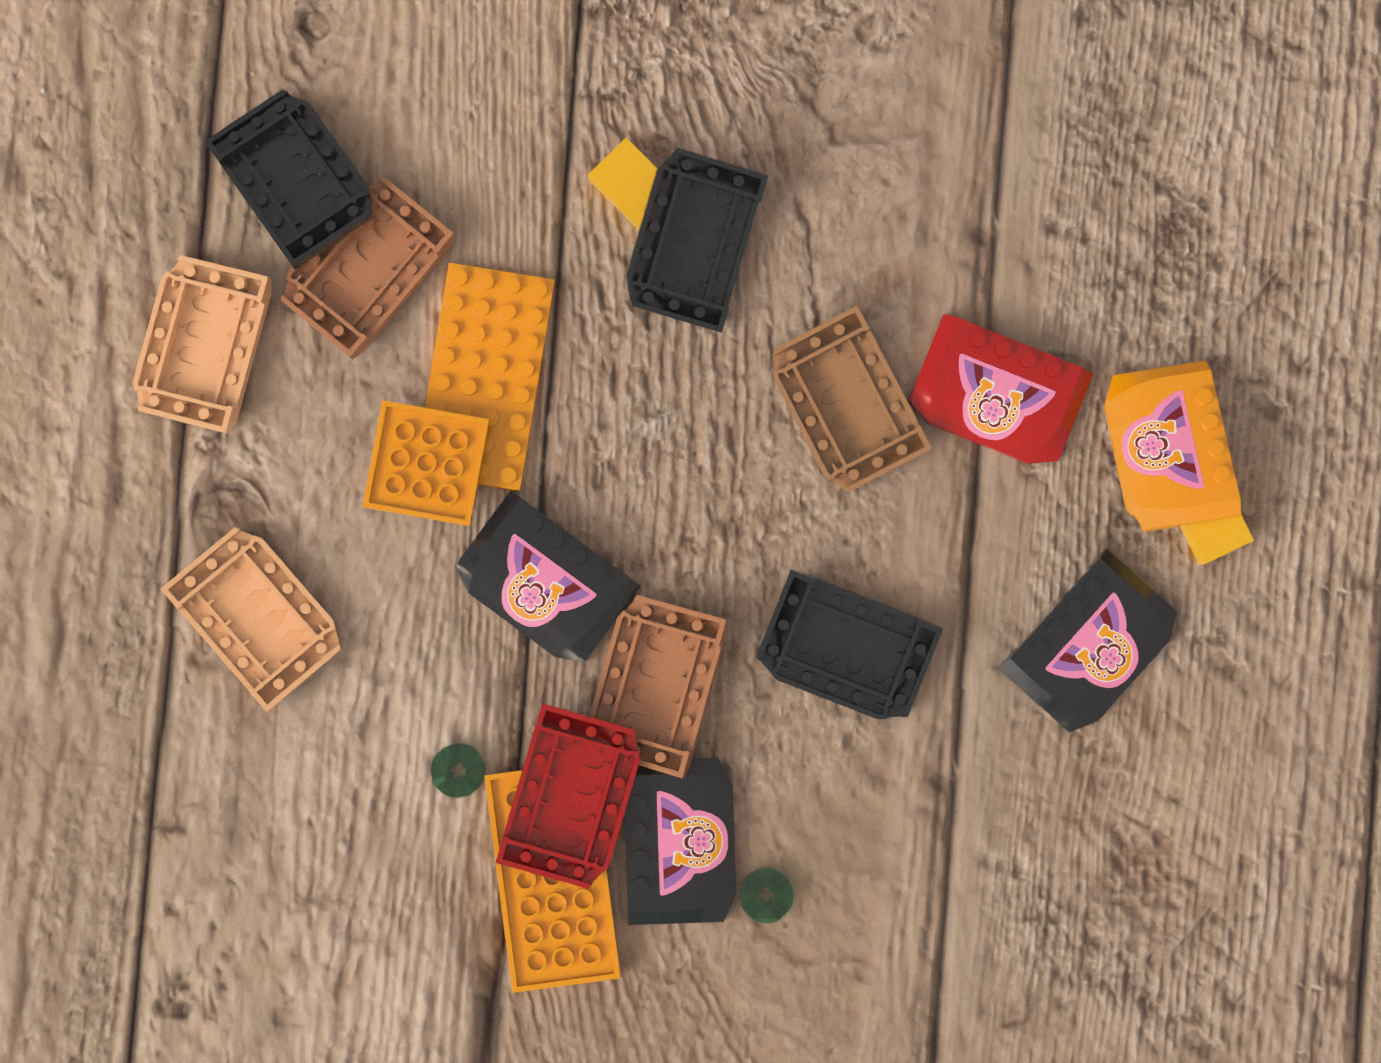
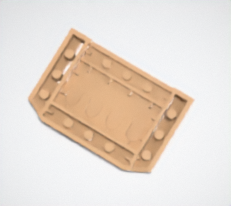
(201, 343)
(255, 616)

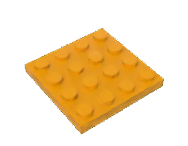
(426, 463)

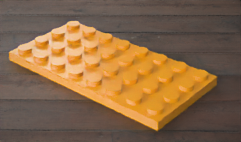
(492, 360)
(551, 927)

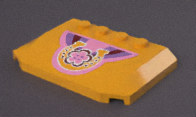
(1171, 447)

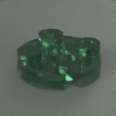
(451, 756)
(777, 884)

